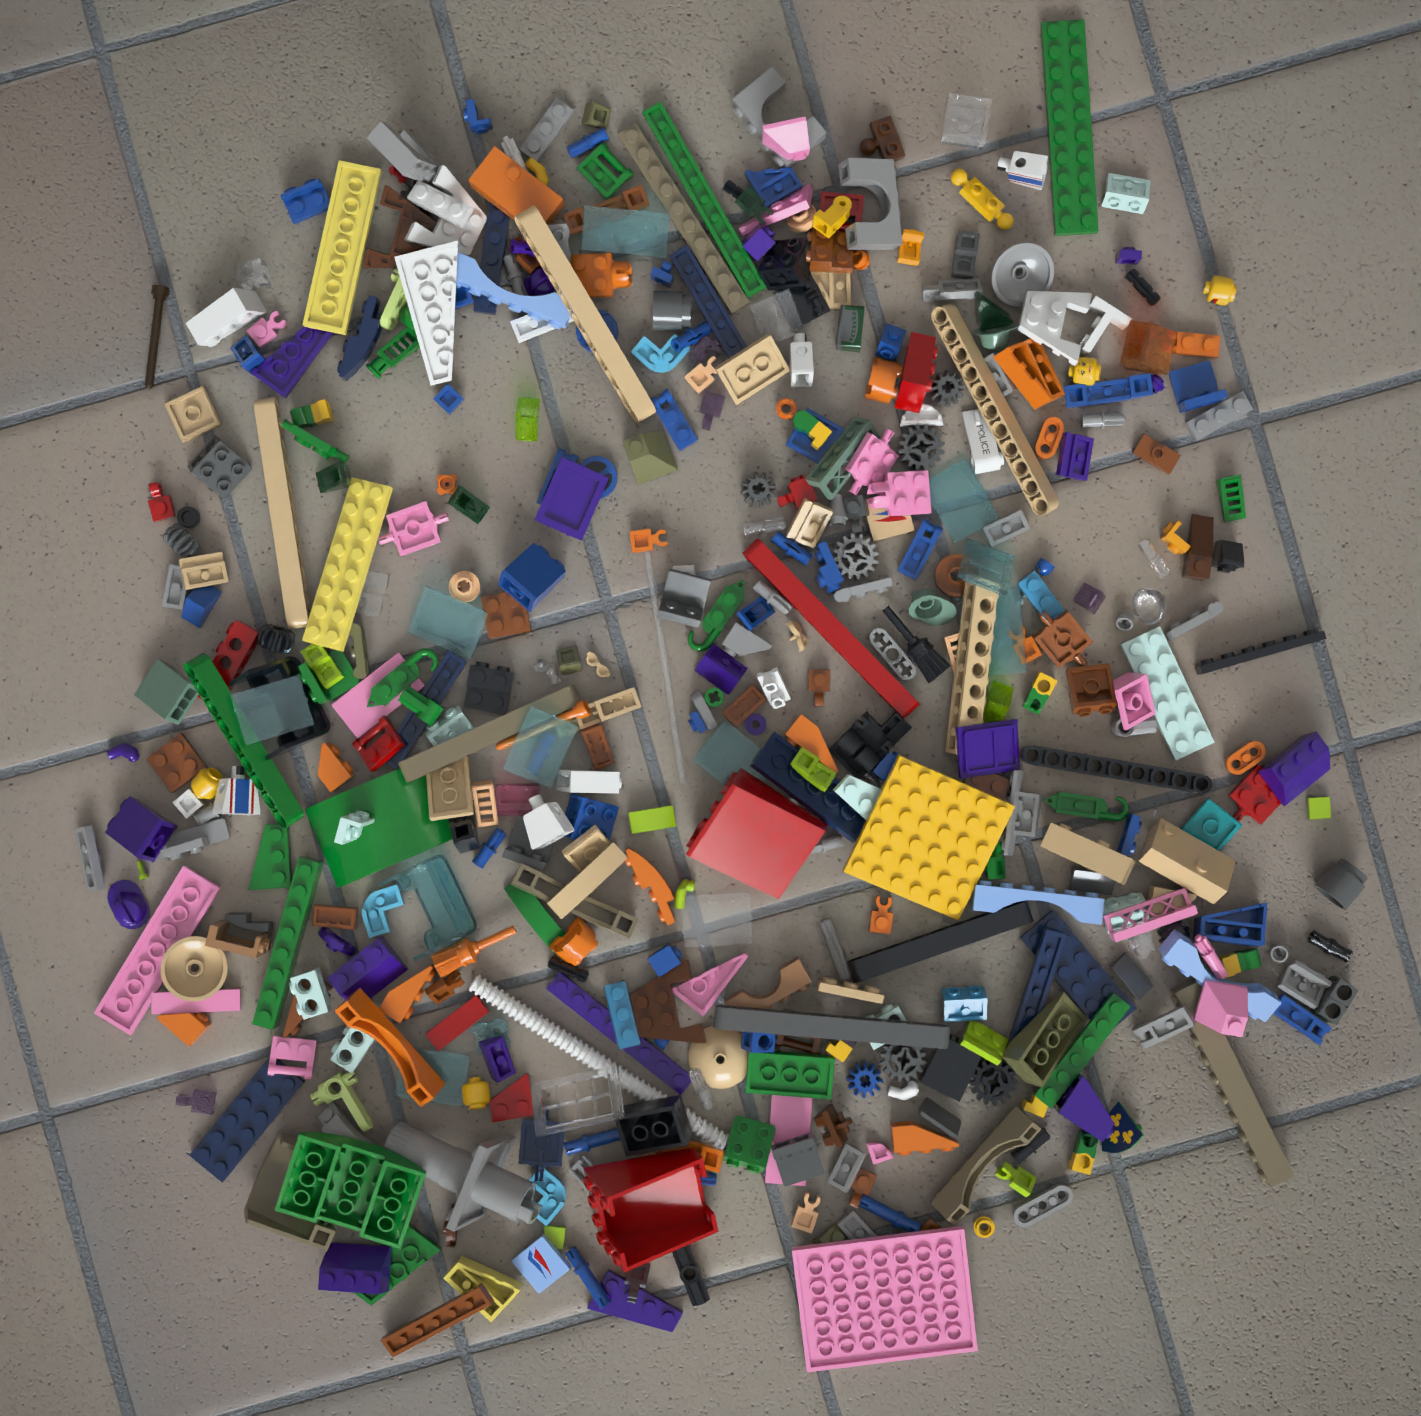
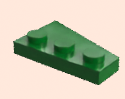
(273, 860)

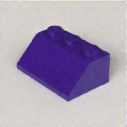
(1297, 767)
(368, 970)
(355, 1268)

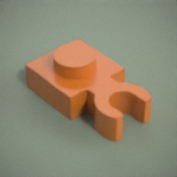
(643, 540)
(1031, 648)
(881, 919)

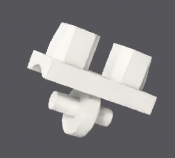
(774, 687)

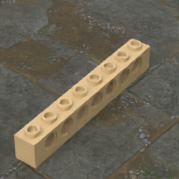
(967, 658)

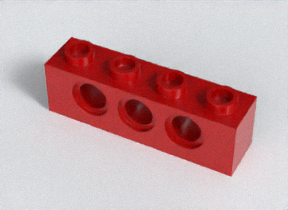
(238, 658)

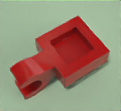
(161, 506)

